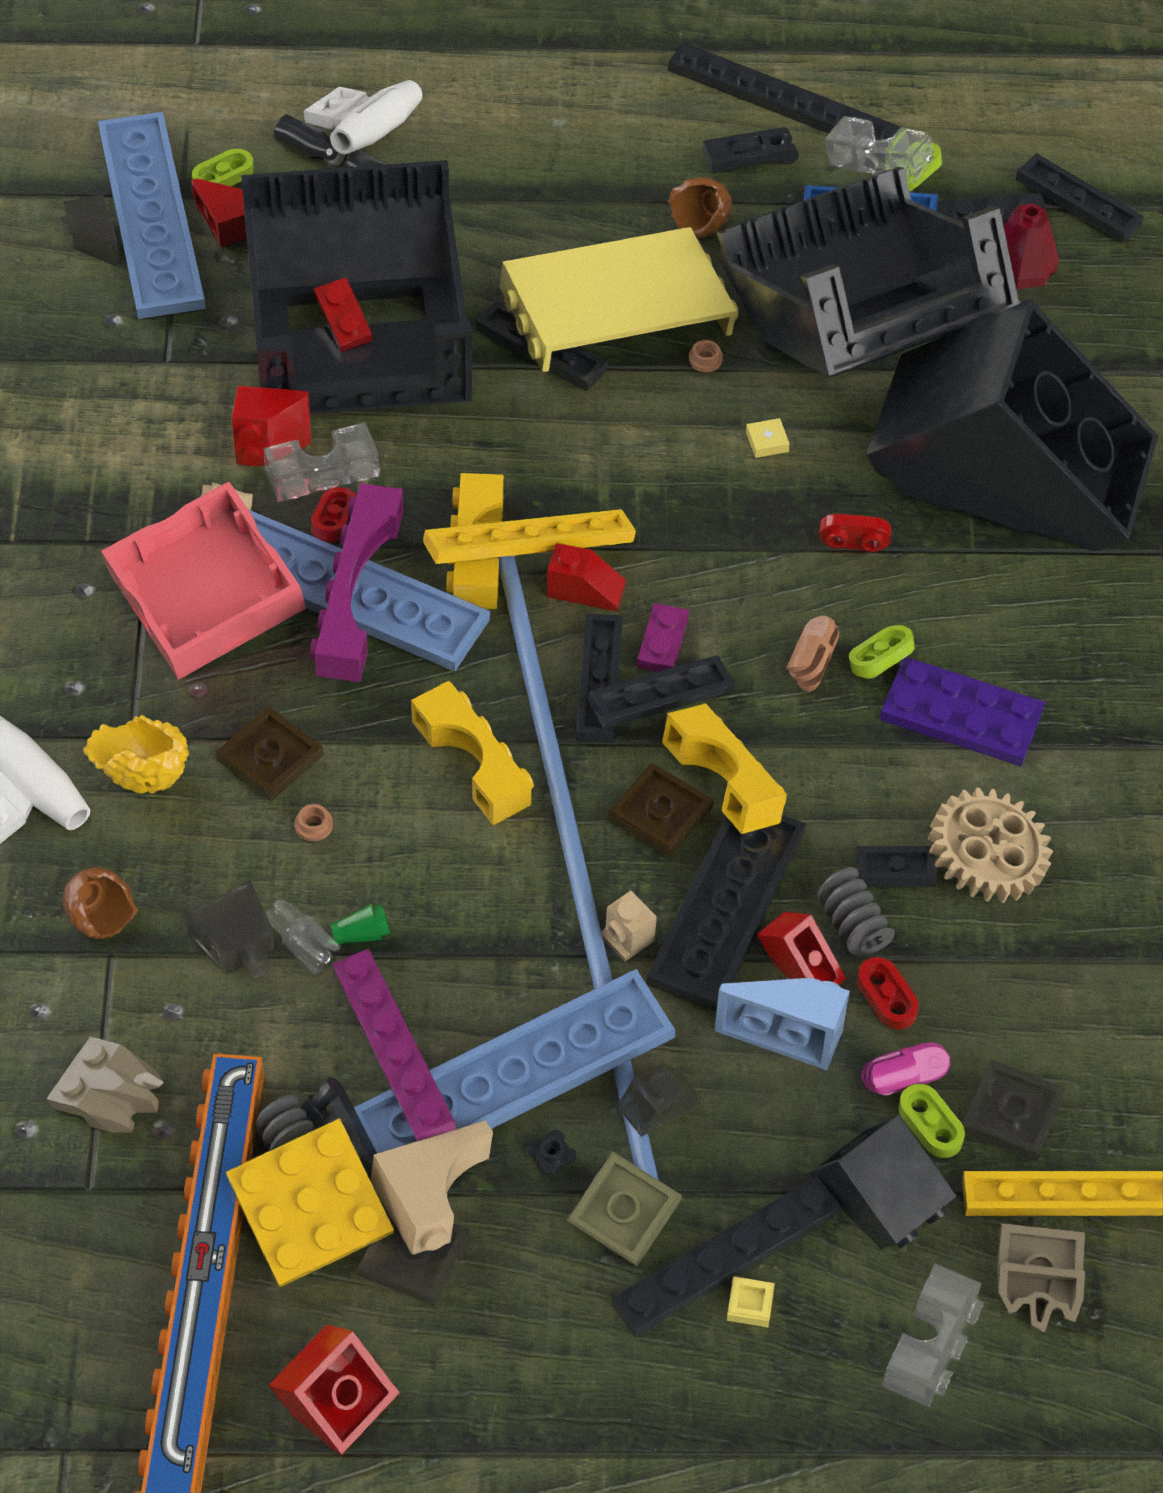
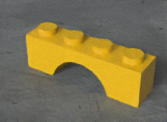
(478, 502)
(449, 720)
(703, 740)

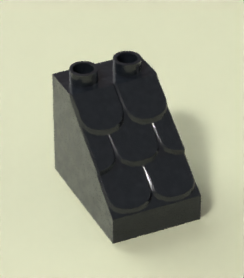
(1015, 432)

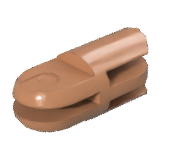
(813, 652)

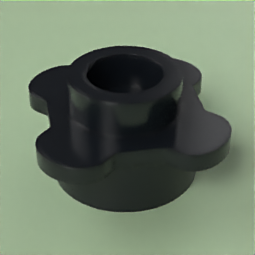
(549, 1163)

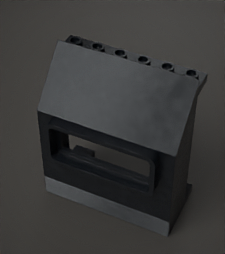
(390, 239)
(866, 273)

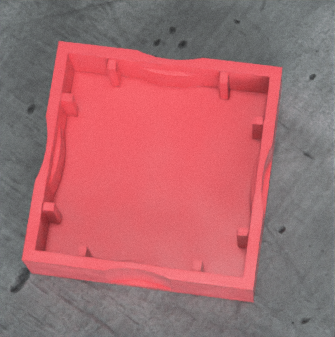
(203, 580)

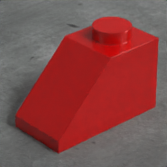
(221, 210)
(583, 578)
(800, 948)

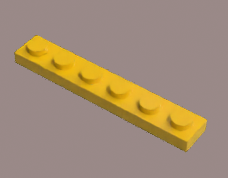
(528, 536)
(1063, 1193)

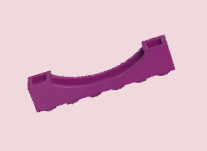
(374, 520)

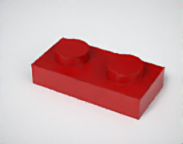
(343, 314)

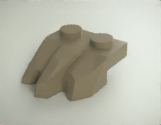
(106, 1086)
(1041, 1271)

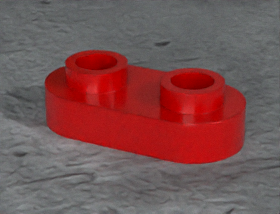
(331, 514)
(855, 532)
(889, 996)

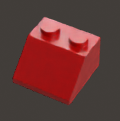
(267, 419)
(334, 1387)

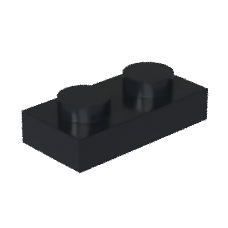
(896, 866)

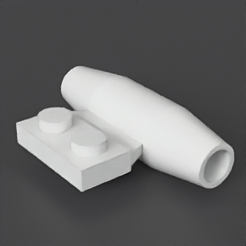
(361, 118)
(34, 780)

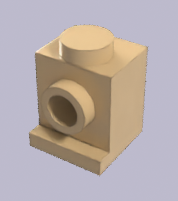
(629, 926)

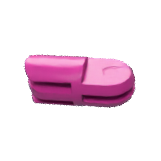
(906, 1067)

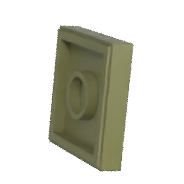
(624, 1209)

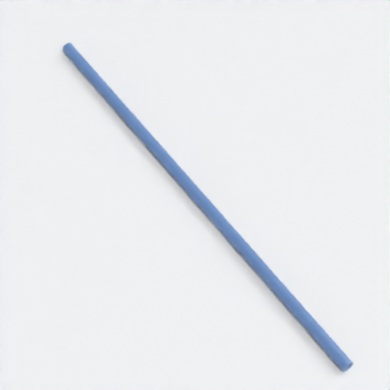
(566, 825)

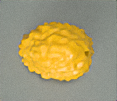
(139, 754)

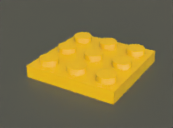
(309, 1202)

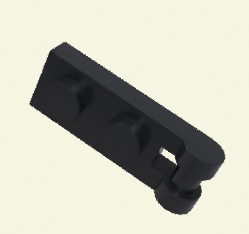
(750, 149)
(333, 1093)

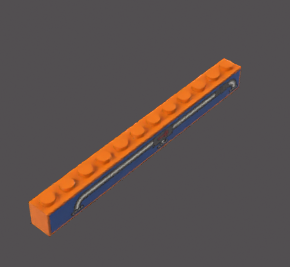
(204, 1280)

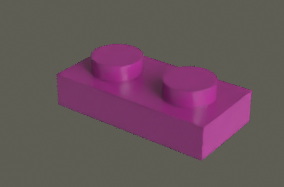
(663, 638)

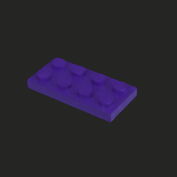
(962, 711)

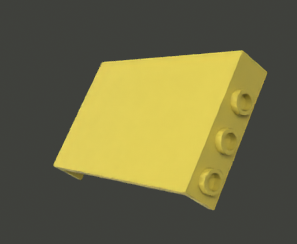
(614, 292)

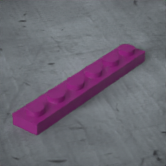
(393, 1046)

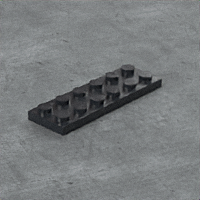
(724, 910)

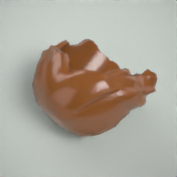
(701, 205)
(98, 903)

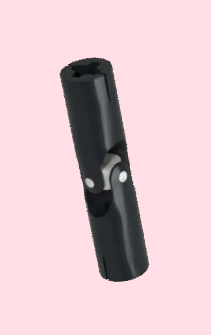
(317, 145)

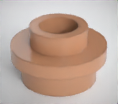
(705, 356)
(313, 814)

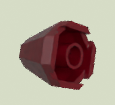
(1031, 246)

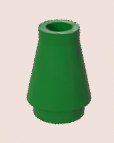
(362, 926)

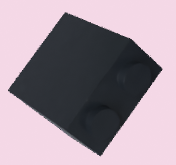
(886, 1183)

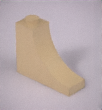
(417, 1178)

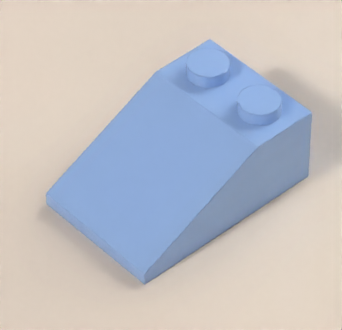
(785, 1016)

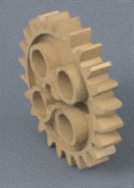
(990, 845)

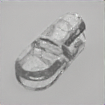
(302, 935)

